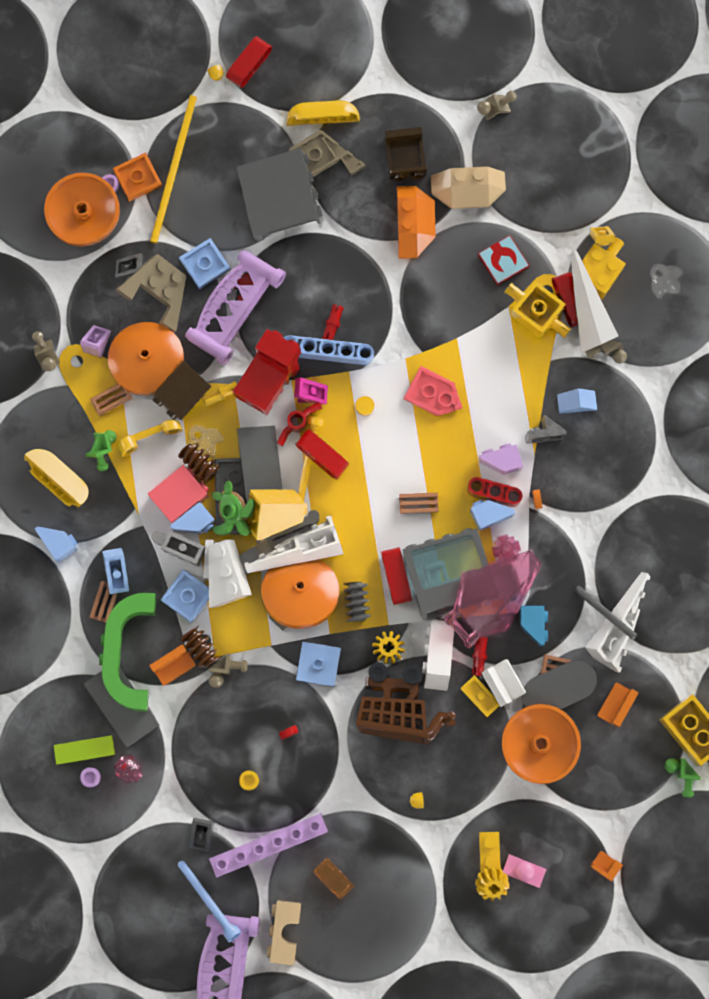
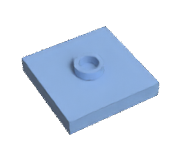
(204, 263)
(186, 596)
(318, 664)

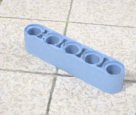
(337, 346)

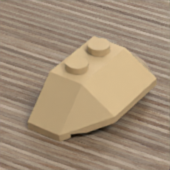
(468, 187)

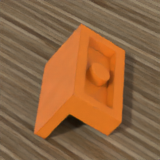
(173, 665)
(617, 704)

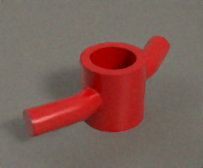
(297, 429)

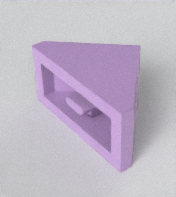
(95, 341)

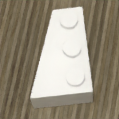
(226, 574)
(438, 654)

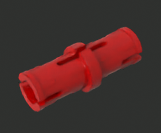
(333, 322)
(479, 656)

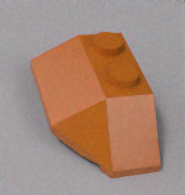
(415, 221)

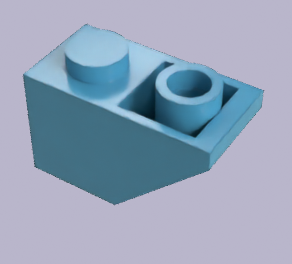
(532, 622)

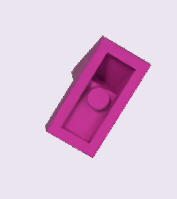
(310, 391)

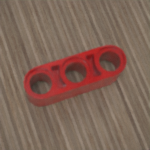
(249, 62)
(564, 290)
(322, 454)
(504, 490)
(396, 576)

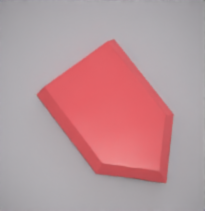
(433, 393)

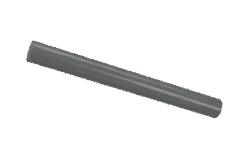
(605, 612)

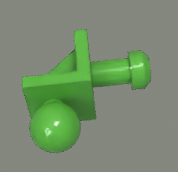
(102, 446)
(685, 772)

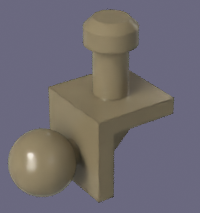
(496, 104)
(609, 347)
(45, 352)
(223, 667)

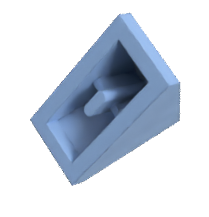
(576, 401)

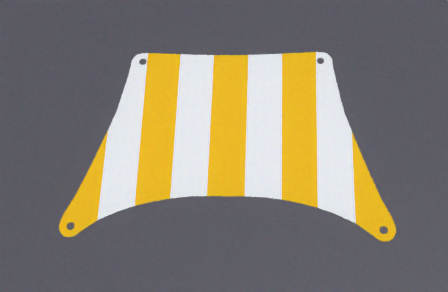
(389, 453)

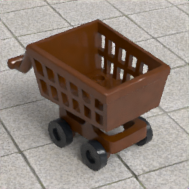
(411, 683)

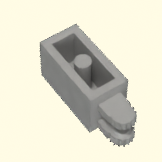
(179, 547)

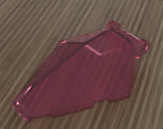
(492, 596)

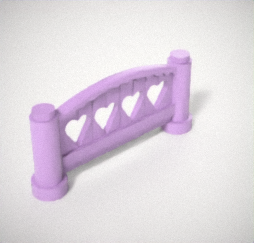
(217, 342)
(234, 955)

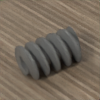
(356, 601)

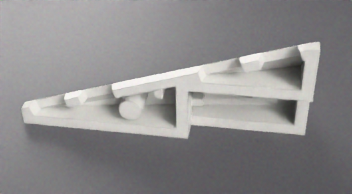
(592, 316)
(312, 545)
(609, 641)

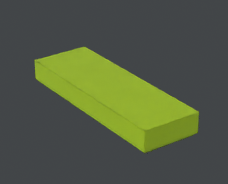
(84, 750)

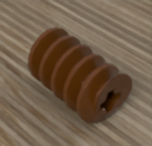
(198, 462)
(200, 648)

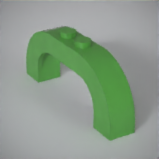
(112, 640)

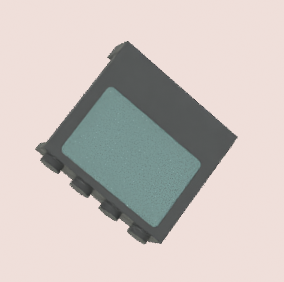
(438, 568)

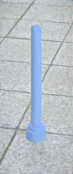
(231, 931)

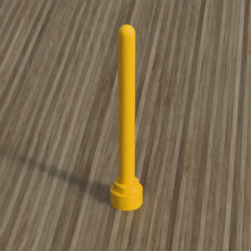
(314, 425)

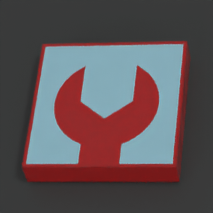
(503, 260)

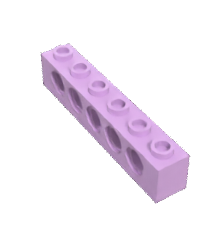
(268, 845)

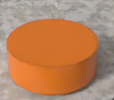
(537, 499)

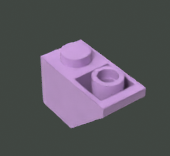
(503, 460)

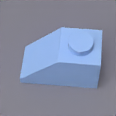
(489, 513)
(194, 521)
(57, 542)
(115, 571)

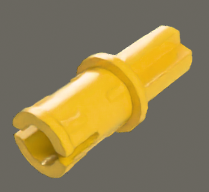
(219, 394)

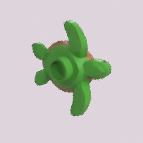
(233, 511)

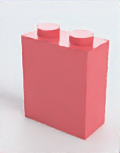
(178, 493)

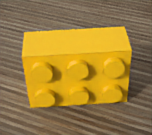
(690, 728)

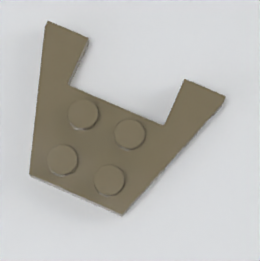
(326, 152)
(163, 283)

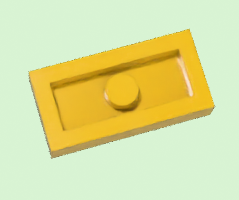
(602, 235)
(480, 696)
(489, 850)

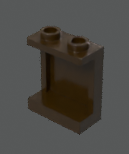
(405, 153)
(180, 391)

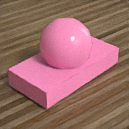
(524, 871)

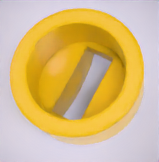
(215, 72)
(416, 800)

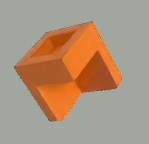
(606, 866)

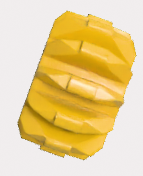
(383, 642)
(492, 883)

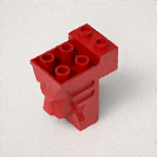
(268, 371)

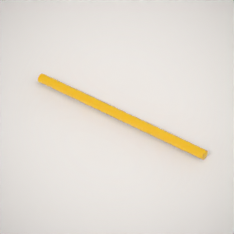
(173, 169)

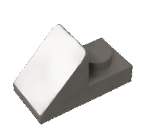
(550, 432)

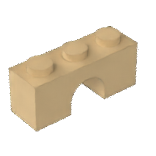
(282, 950)

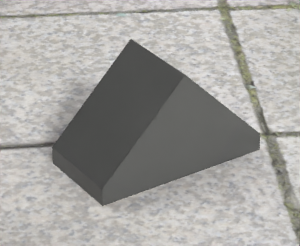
(128, 266)
(201, 834)

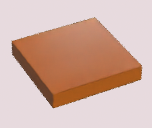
(137, 177)

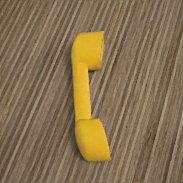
(128, 444)

